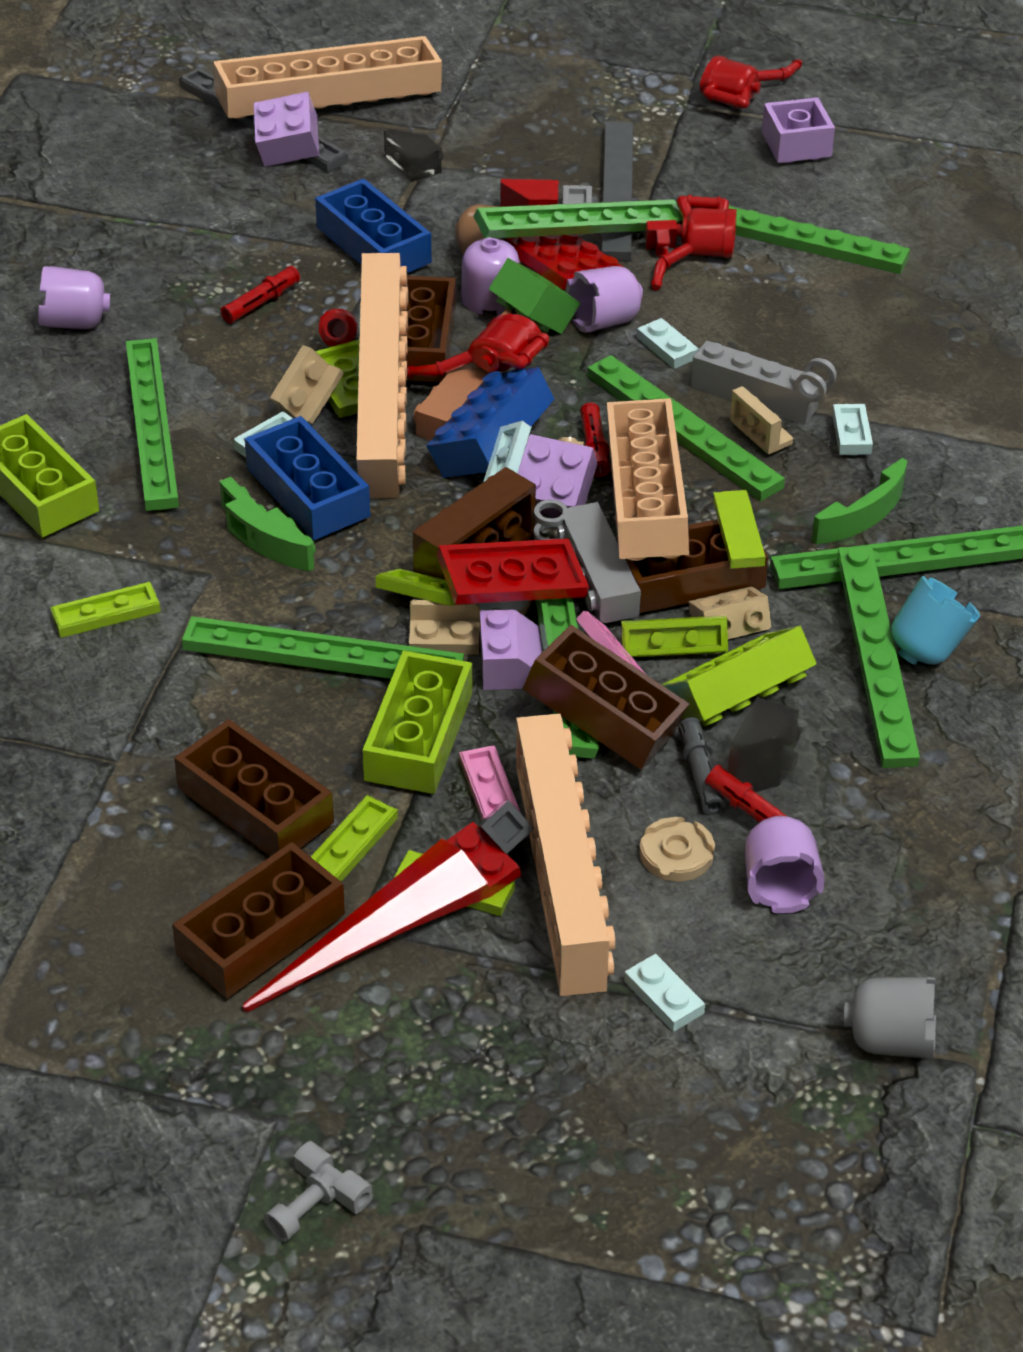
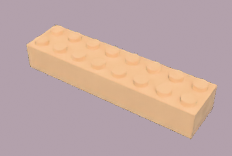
(330, 75)
(382, 373)
(647, 480)
(564, 856)

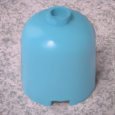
(931, 623)

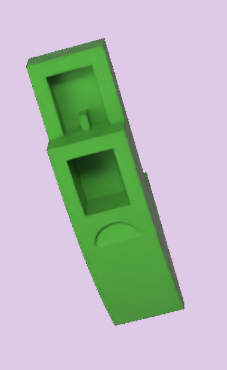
(265, 531)

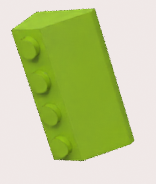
(743, 673)

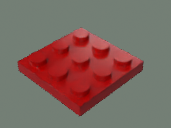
(560, 256)

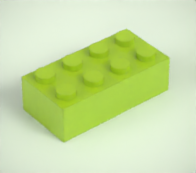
(42, 478)
(417, 722)

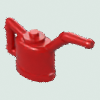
(738, 82)
(705, 230)
(503, 344)

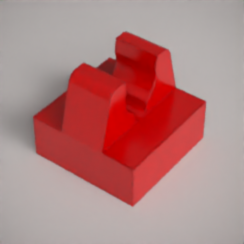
(660, 236)

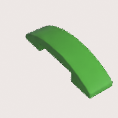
(841, 522)

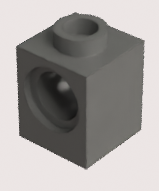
(505, 826)

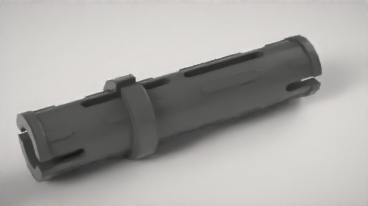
(698, 755)

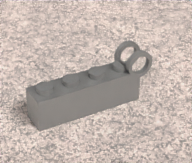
(780, 388)
(612, 587)

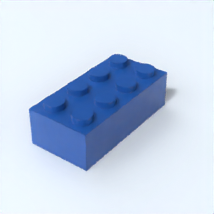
(369, 222)
(470, 435)
(307, 477)

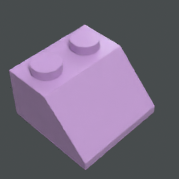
(507, 648)

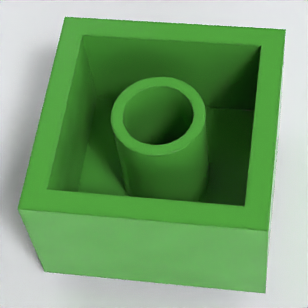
(533, 297)

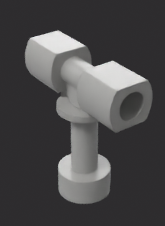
(323, 1185)

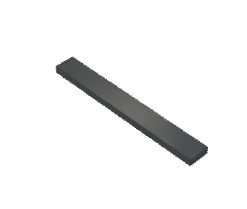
(202, 85)
(618, 182)

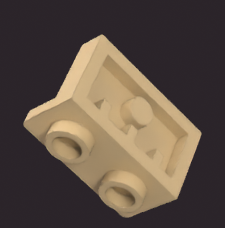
(306, 385)
(758, 421)
(745, 610)
(445, 627)

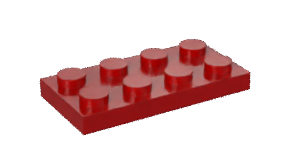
(512, 571)

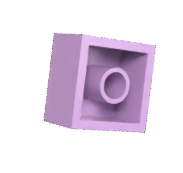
(286, 129)
(798, 130)
(559, 470)

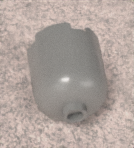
(894, 1016)

